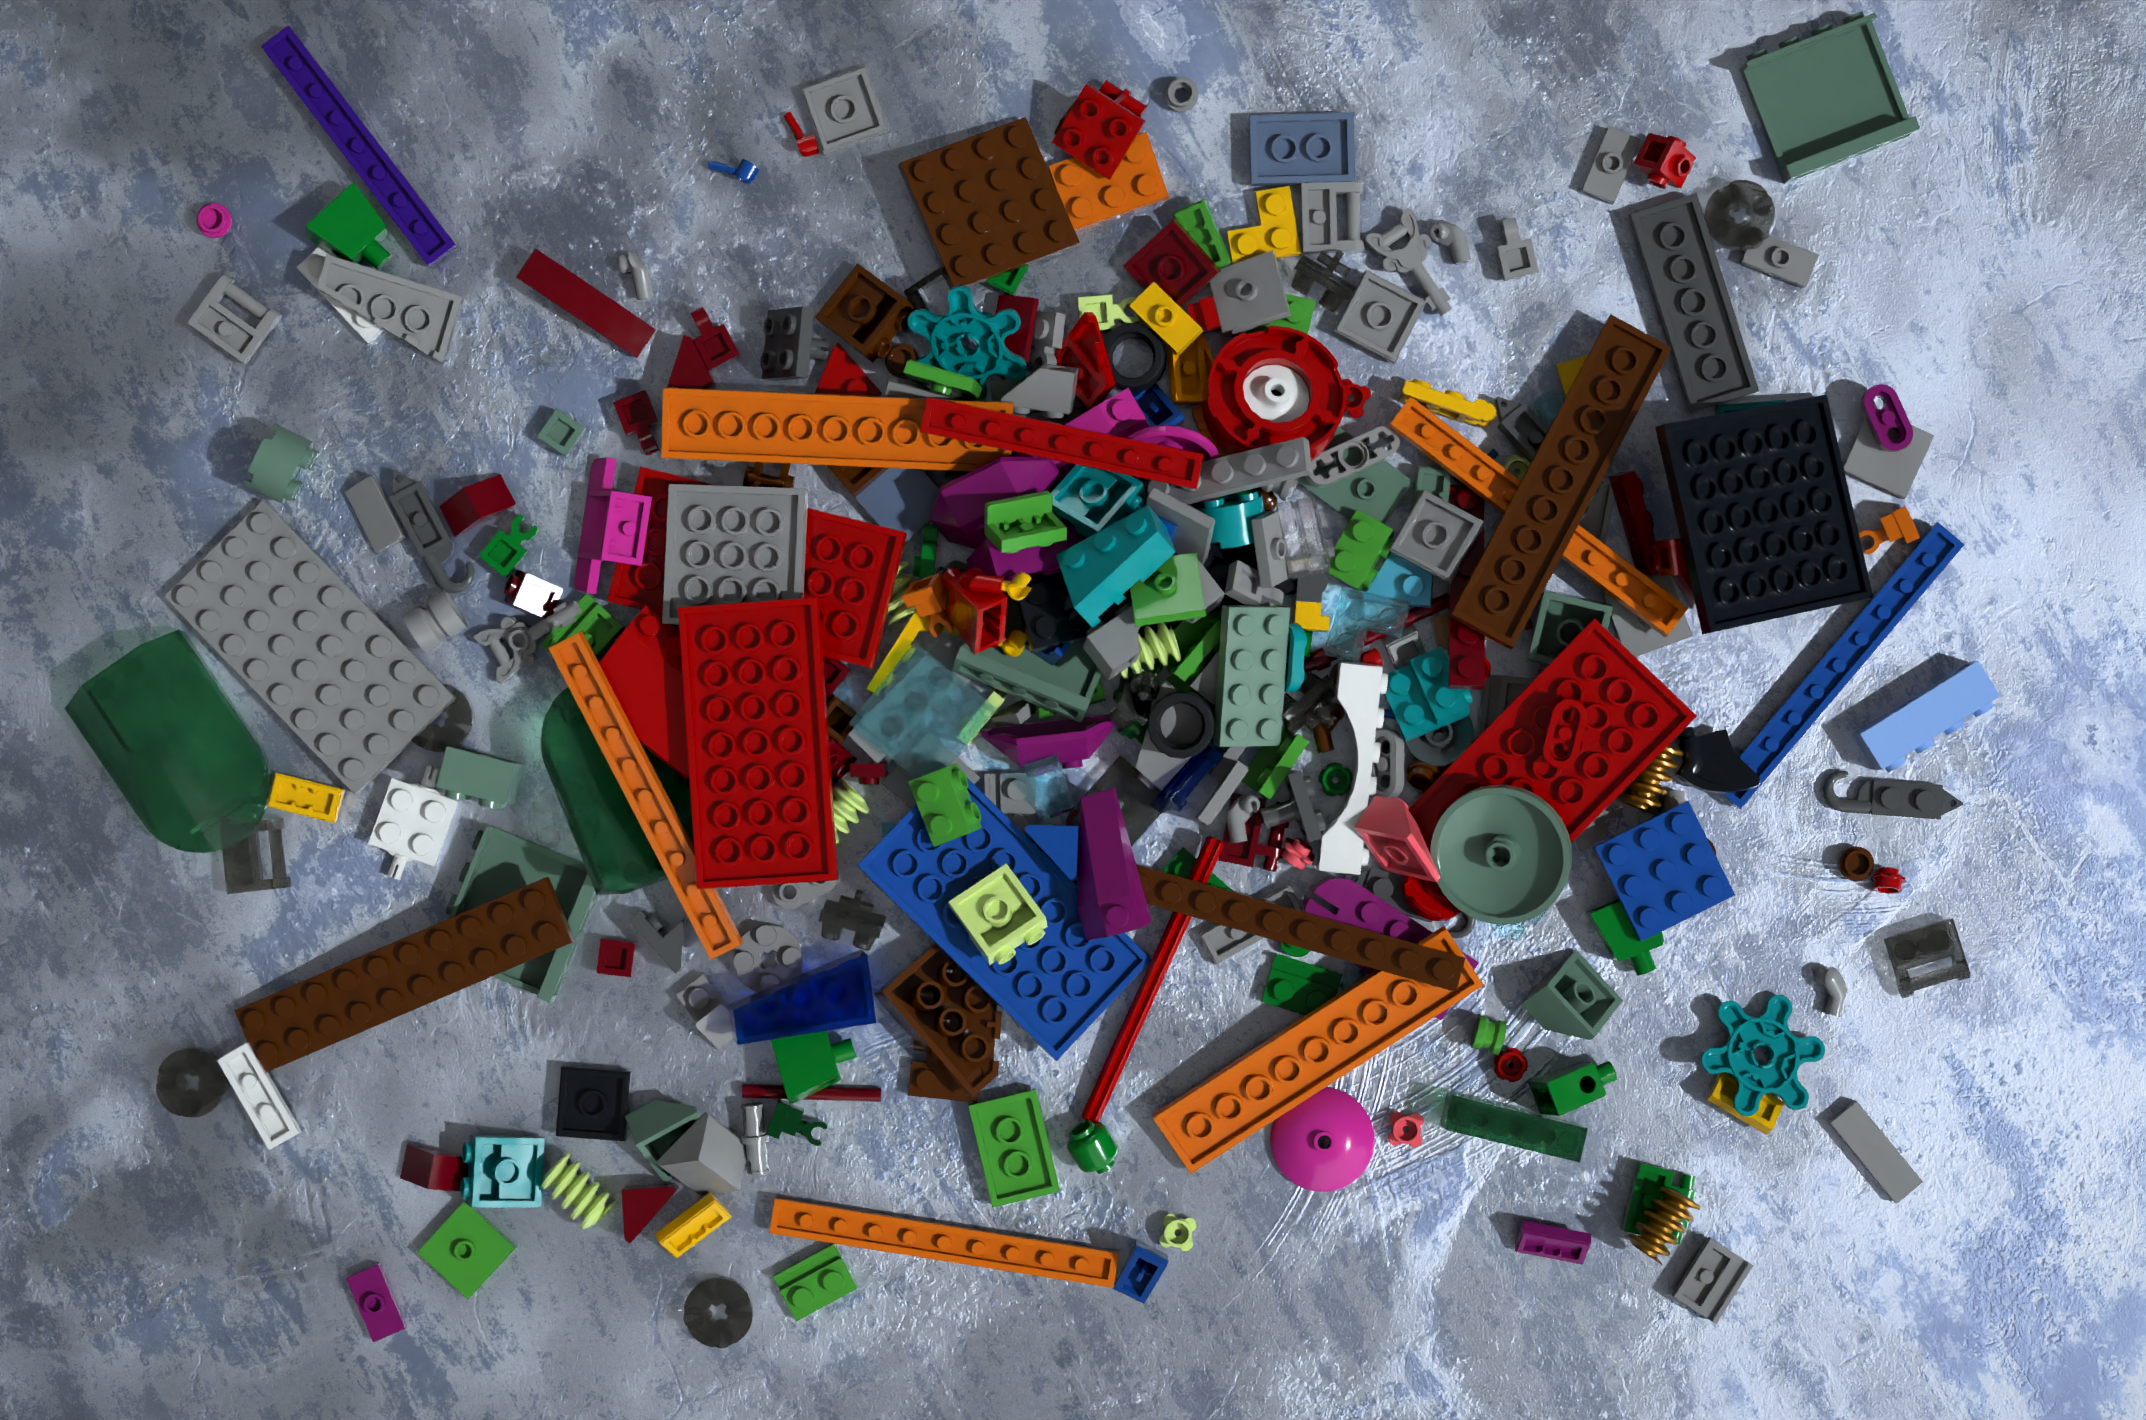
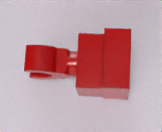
(1205, 314)

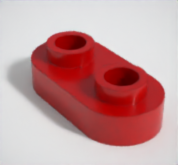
(1565, 732)

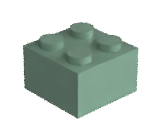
(1561, 620)
(481, 776)

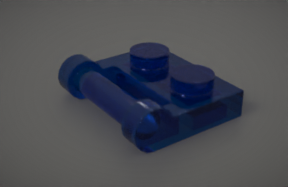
(1183, 783)

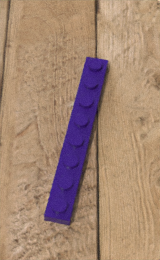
(359, 146)

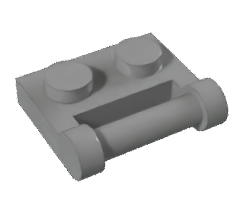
(1320, 217)
(227, 328)

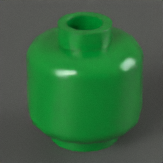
(1092, 1147)

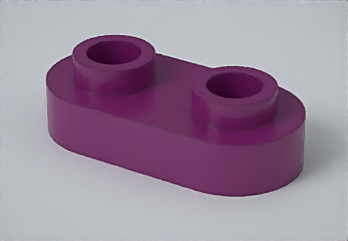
(1889, 417)

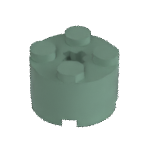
(280, 464)

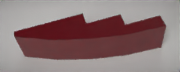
(585, 303)

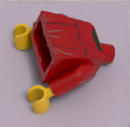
(979, 608)

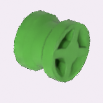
(1488, 1034)

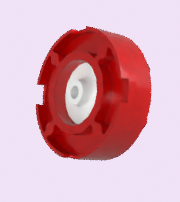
(1273, 391)

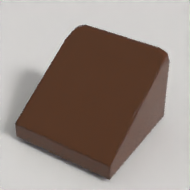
(838, 718)

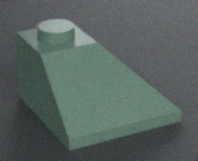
(1572, 999)
(658, 1127)

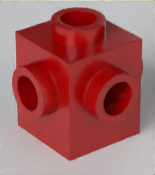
(1664, 160)

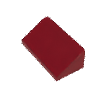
(1027, 307)

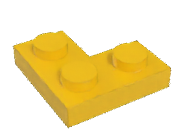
(1275, 232)

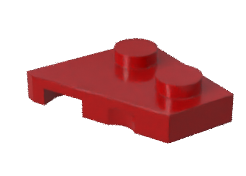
(1086, 350)
(845, 376)

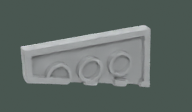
(398, 305)

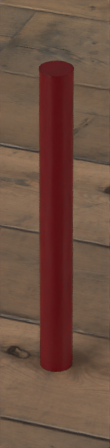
(827, 1093)

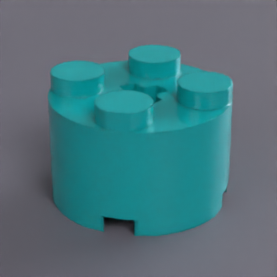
(1233, 517)

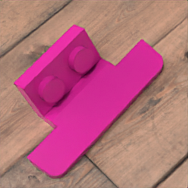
(611, 527)

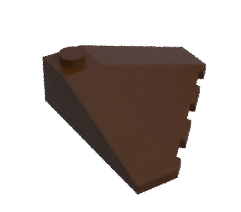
(946, 1017)

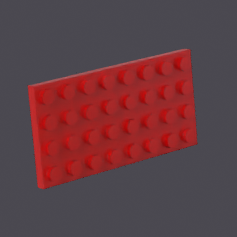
(846, 567)
(1626, 728)
(758, 743)

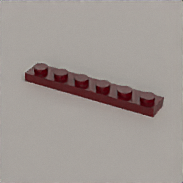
(1465, 645)

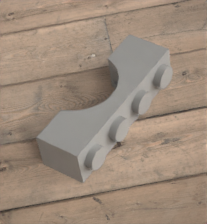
(1116, 645)

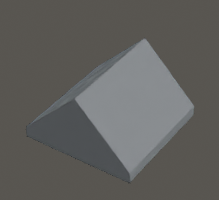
(707, 1158)

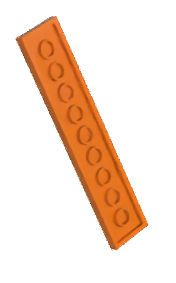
(814, 430)
(1305, 1058)

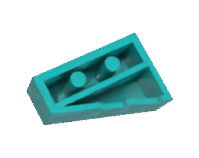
(1113, 561)

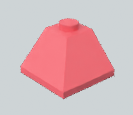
(1396, 839)

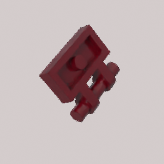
(1244, 852)

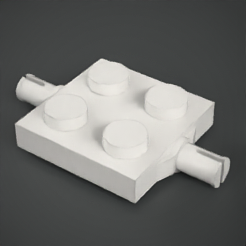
(413, 822)

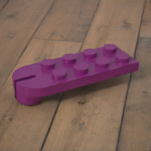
(1367, 911)

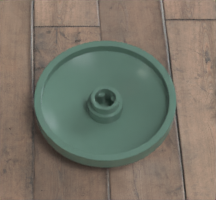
(1501, 854)

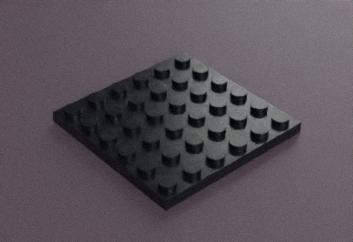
(1763, 513)

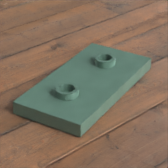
(1372, 490)

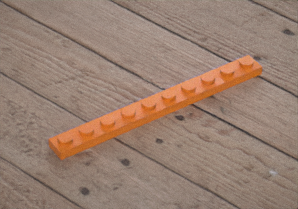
(1498, 486)
(644, 792)
(944, 1242)

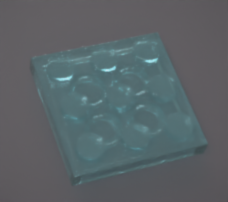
(922, 714)

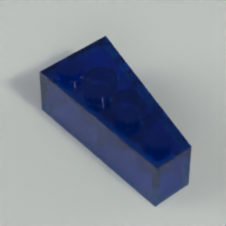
(813, 1002)

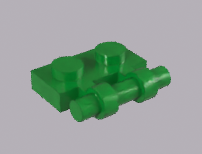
(1646, 1188)

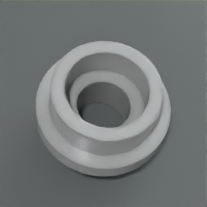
(1185, 84)

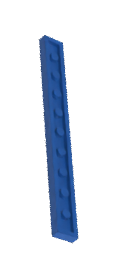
(1847, 655)

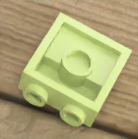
(999, 915)

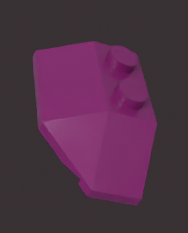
(961, 503)
(1036, 741)

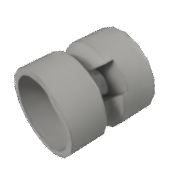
(431, 623)

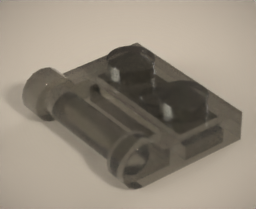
(244, 862)
(1922, 947)

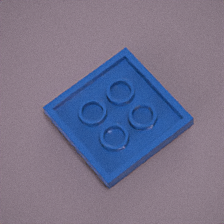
(1663, 871)

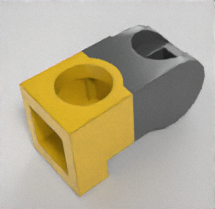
(1308, 603)

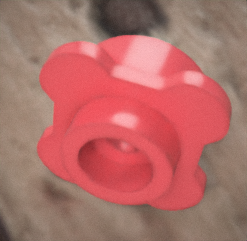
(1298, 853)
(1412, 1136)

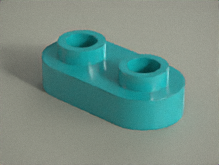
(1295, 657)

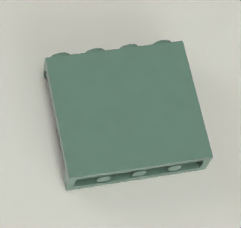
(1826, 97)
(1058, 688)
(509, 863)

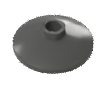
(1458, 738)

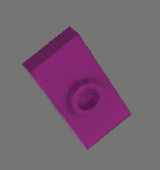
(1553, 1242)
(376, 1302)

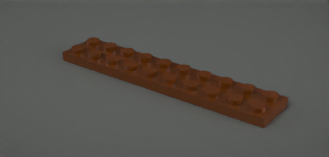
(1560, 482)
(405, 975)

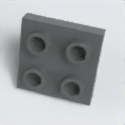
(790, 344)
(1296, 808)

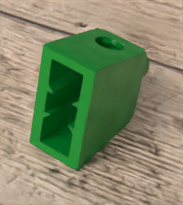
(350, 229)
(1620, 939)
(810, 1062)
(1571, 1087)

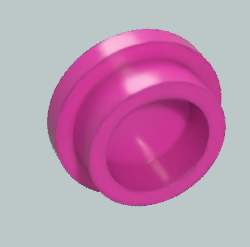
(214, 220)

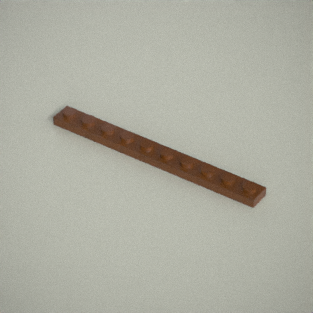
(1301, 929)

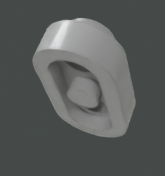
(1390, 764)
(804, 892)

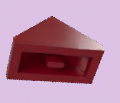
(690, 368)
(477, 504)
(433, 1168)
(641, 1204)

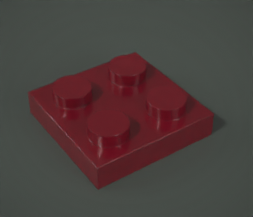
(1173, 263)

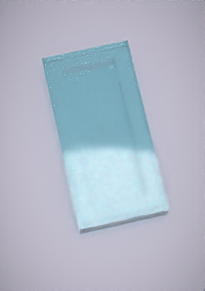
(1049, 787)

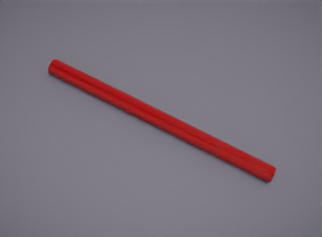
(1148, 990)

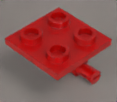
(1101, 127)

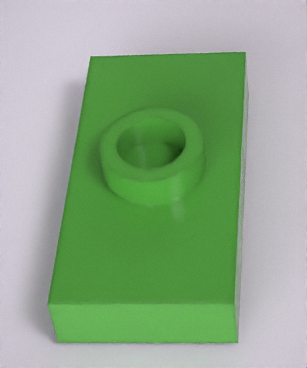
(1201, 225)

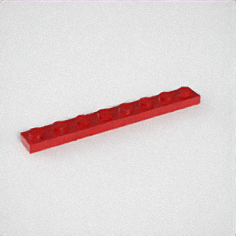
(1062, 442)

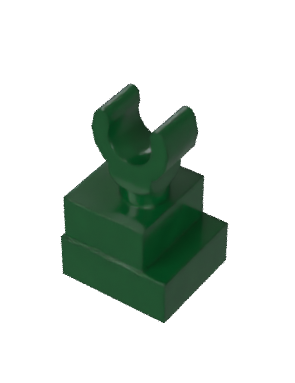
(788, 1119)

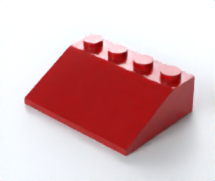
(648, 683)

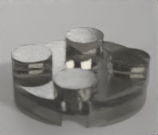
(1750, 232)
(456, 728)
(172, 1079)
(699, 1316)

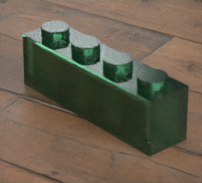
(1513, 1127)

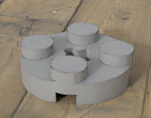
(768, 938)

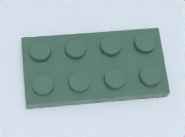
(1251, 675)

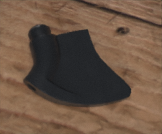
(1713, 764)

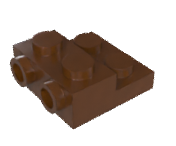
(866, 313)

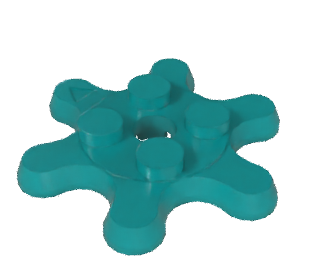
(982, 327)
(1784, 1051)

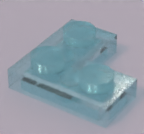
(1359, 613)

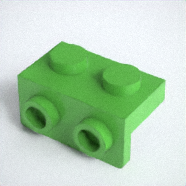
(1023, 522)
(1360, 550)
(1194, 645)
(946, 804)

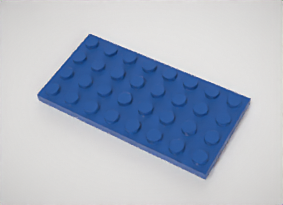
(1047, 986)

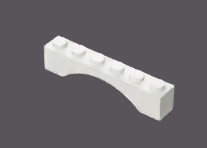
(1359, 694)

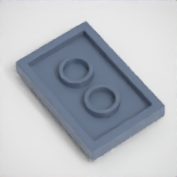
(1301, 148)

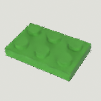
(1014, 1147)

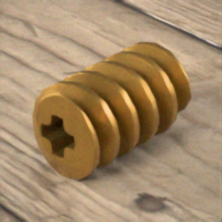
(1648, 781)
(1663, 1223)

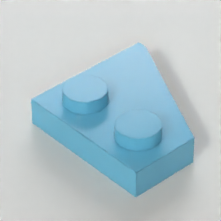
(1404, 582)

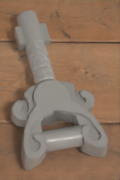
(1409, 258)
(523, 639)

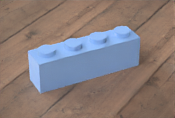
(1926, 716)

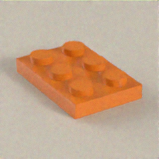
(1095, 199)

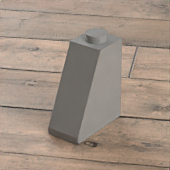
(1180, 726)

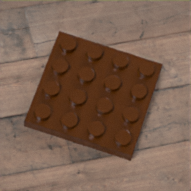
(988, 204)

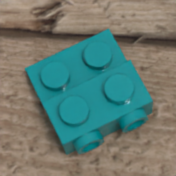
(1096, 498)
(1421, 695)
(503, 1171)

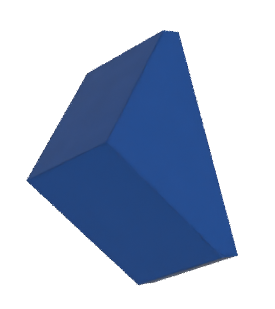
(1158, 407)
(1060, 844)
(1141, 1271)

